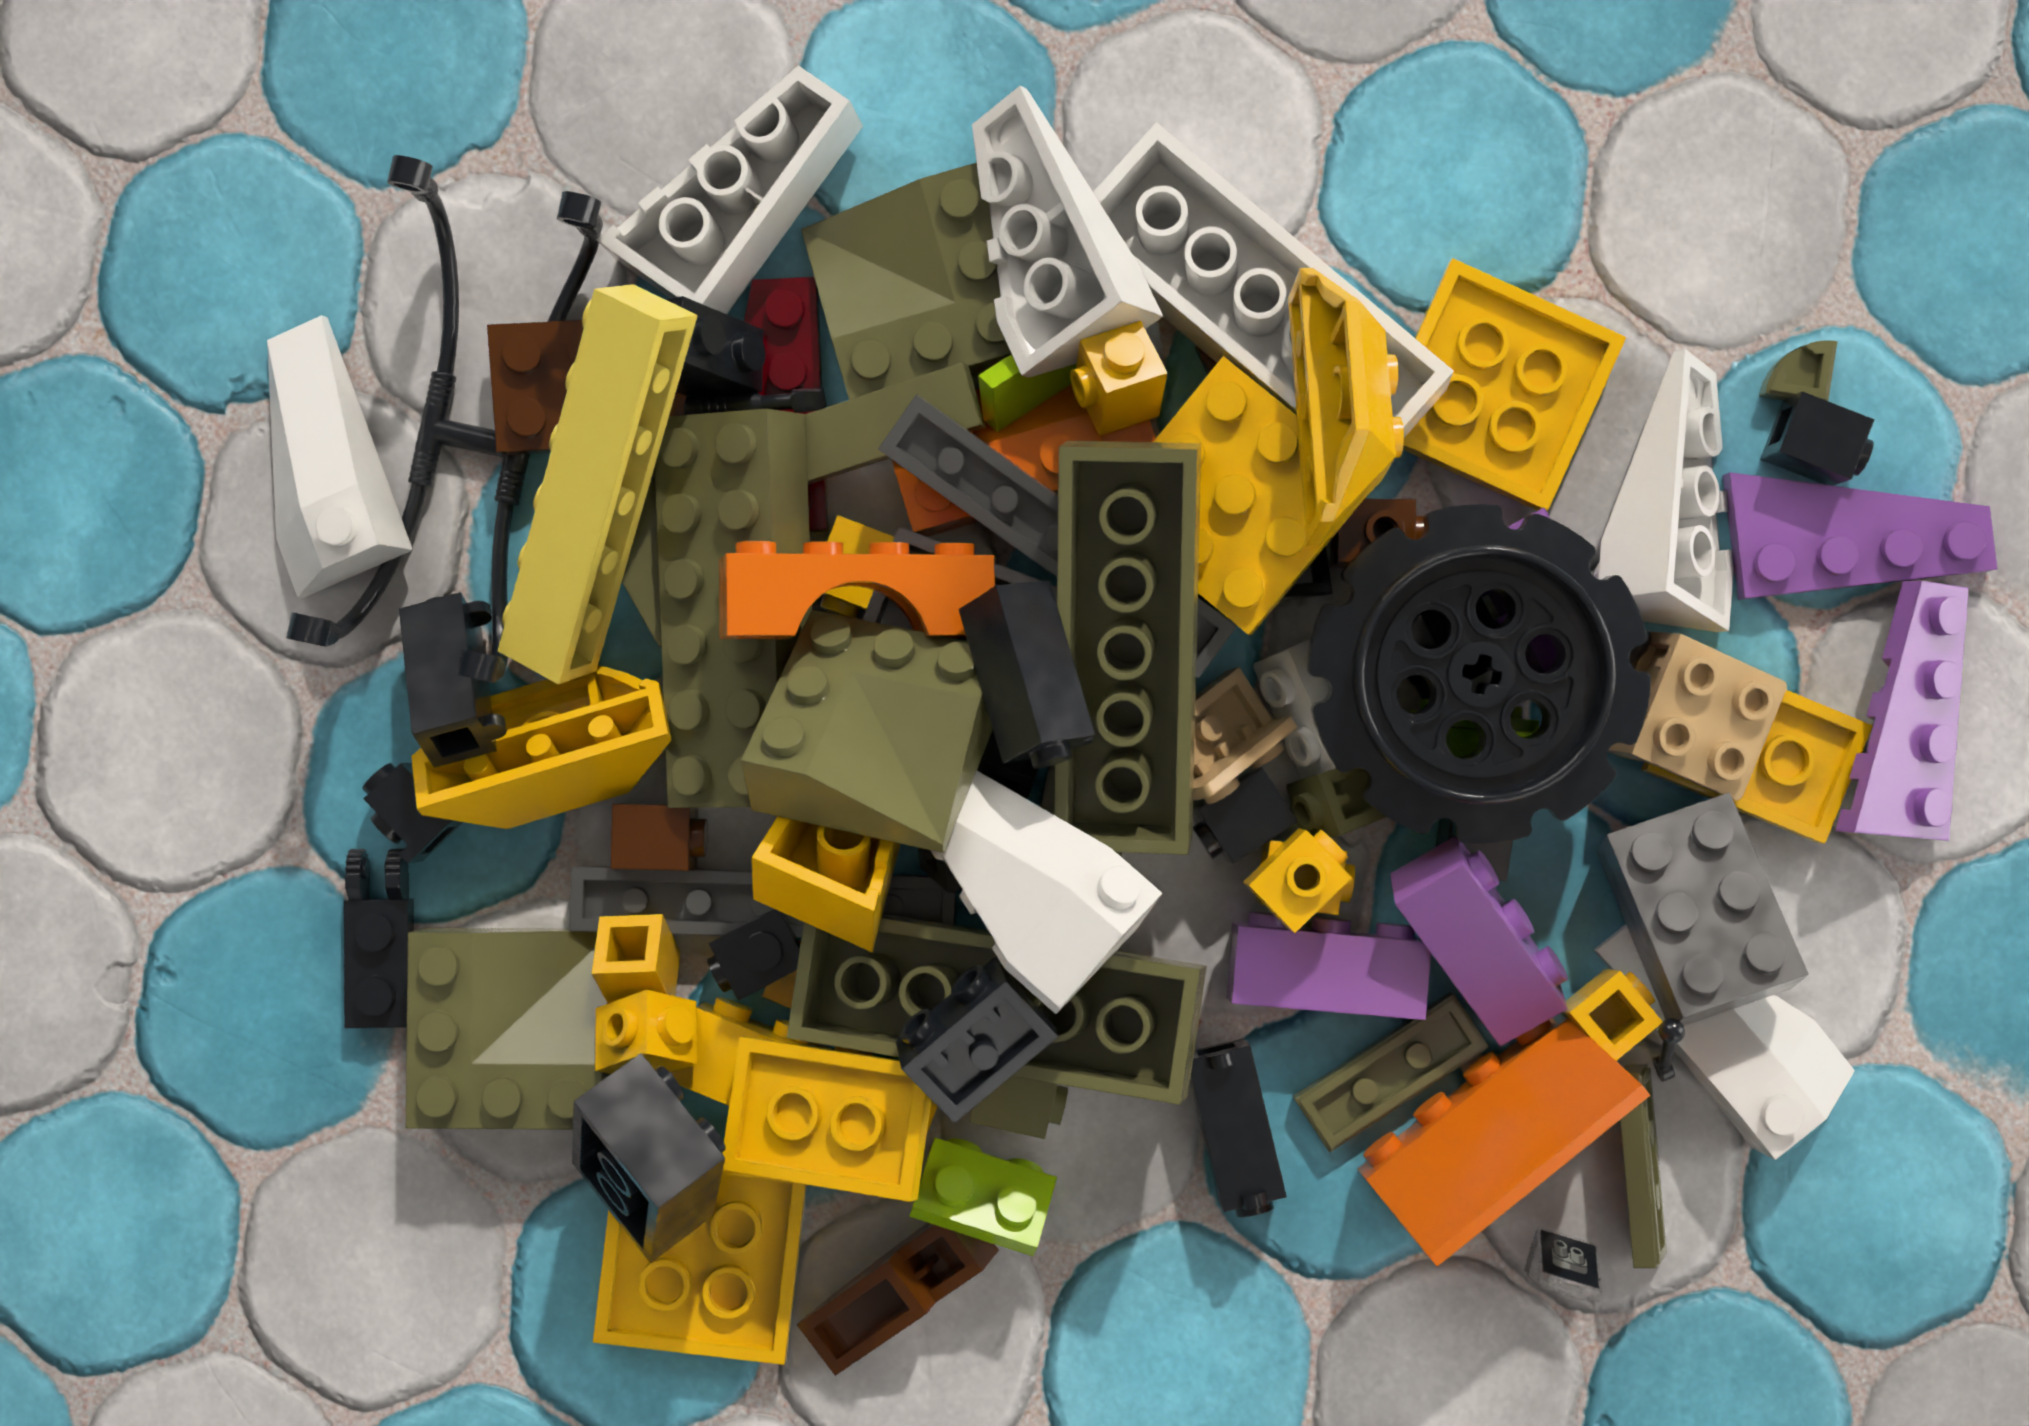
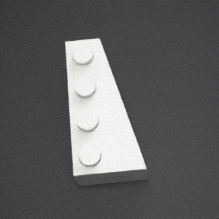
(738, 197)

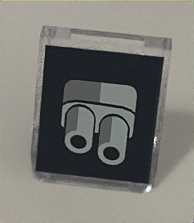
(1564, 1265)

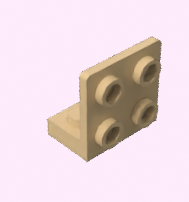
(1703, 714)

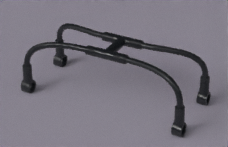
(436, 429)

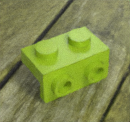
(984, 1195)

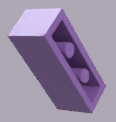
(1480, 939)
(1329, 967)

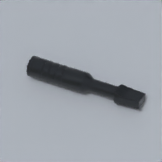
(799, 400)

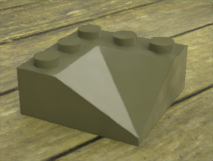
(909, 282)
(870, 732)
(499, 1027)

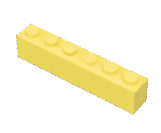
(595, 481)

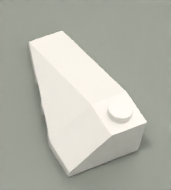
(327, 476)
(1667, 510)
(1043, 890)

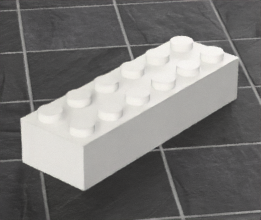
(1229, 269)

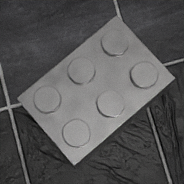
(1701, 911)

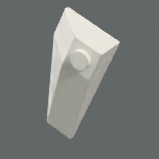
(1052, 242)
(1758, 1061)

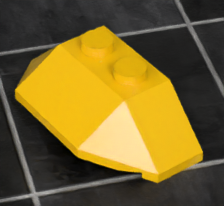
(1340, 401)
(558, 754)

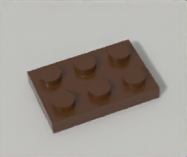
(529, 382)

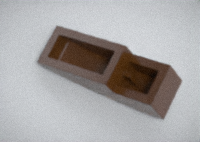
(893, 1293)

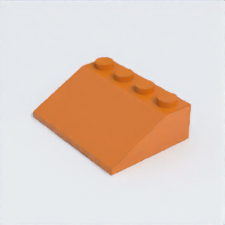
(1498, 1134)

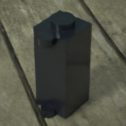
(1027, 673)
(447, 711)
(1236, 1128)

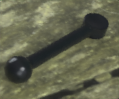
(1671, 1033)

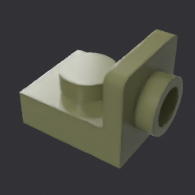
(1332, 802)

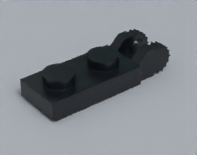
(376, 943)

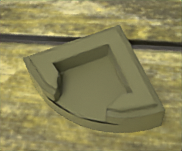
(1801, 370)

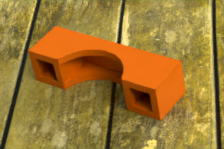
(770, 591)

